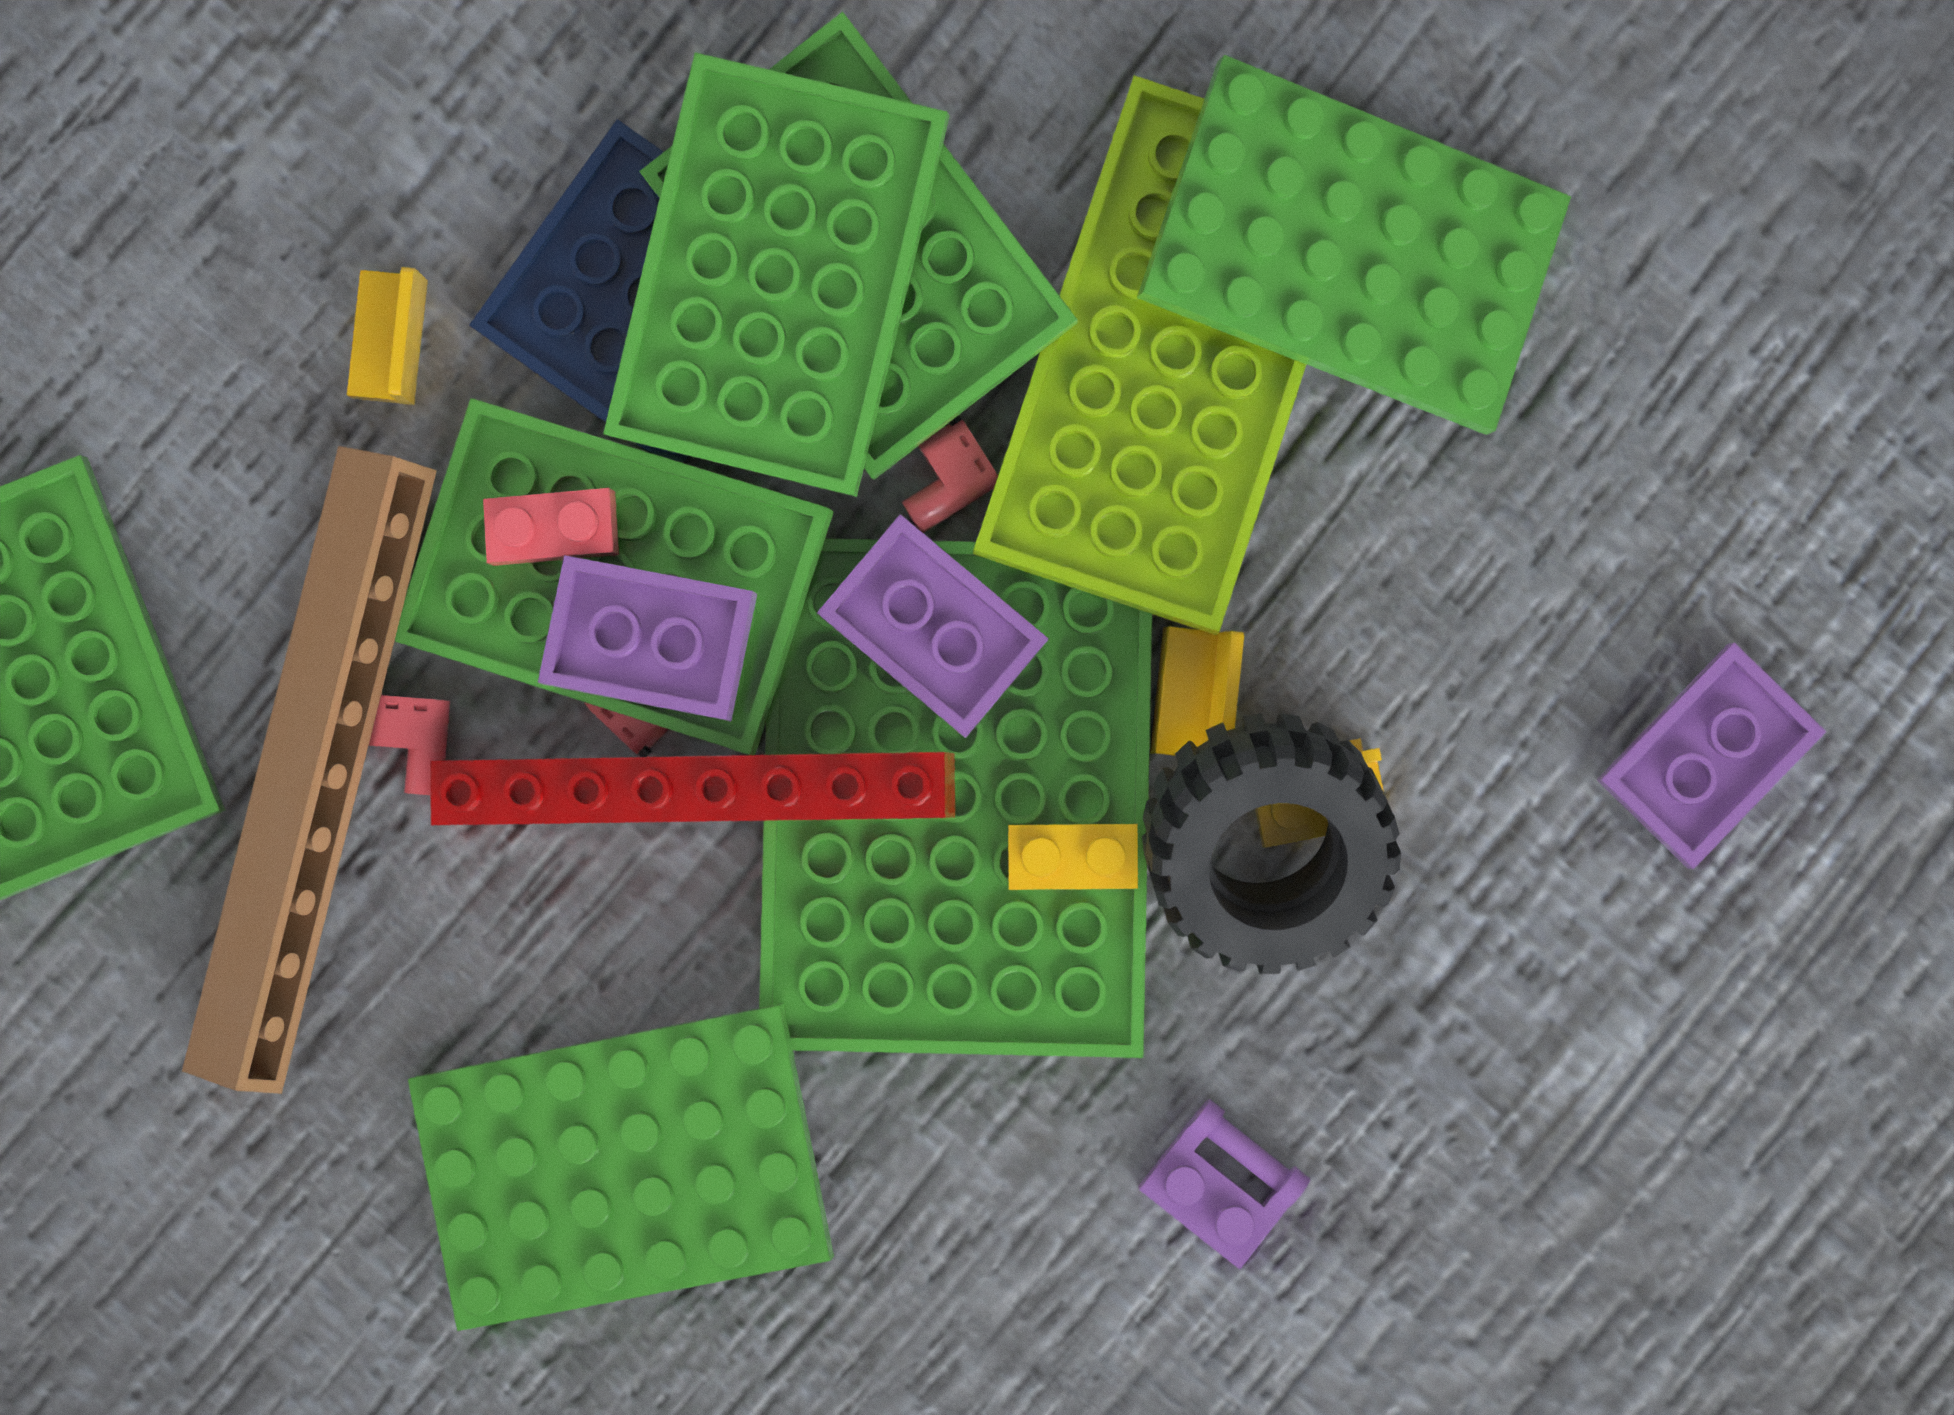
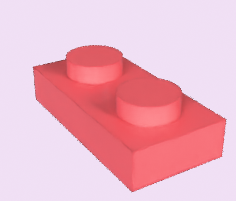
(550, 526)

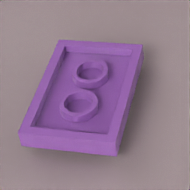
(932, 626)
(647, 638)
(1711, 755)

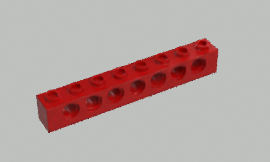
(693, 788)

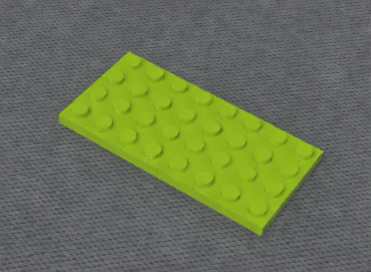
(1139, 424)

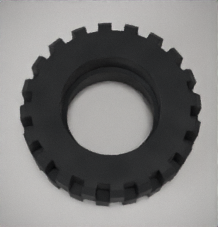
(1290, 916)

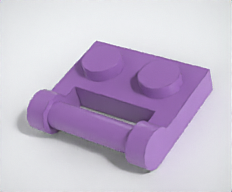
(1210, 1200)

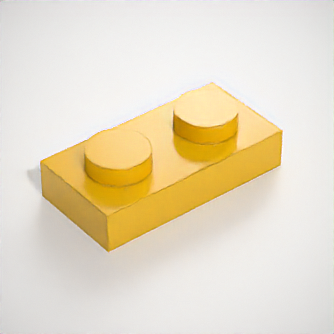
(1073, 856)

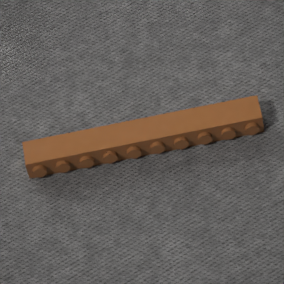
(309, 771)

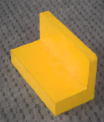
(387, 336)
(1195, 686)

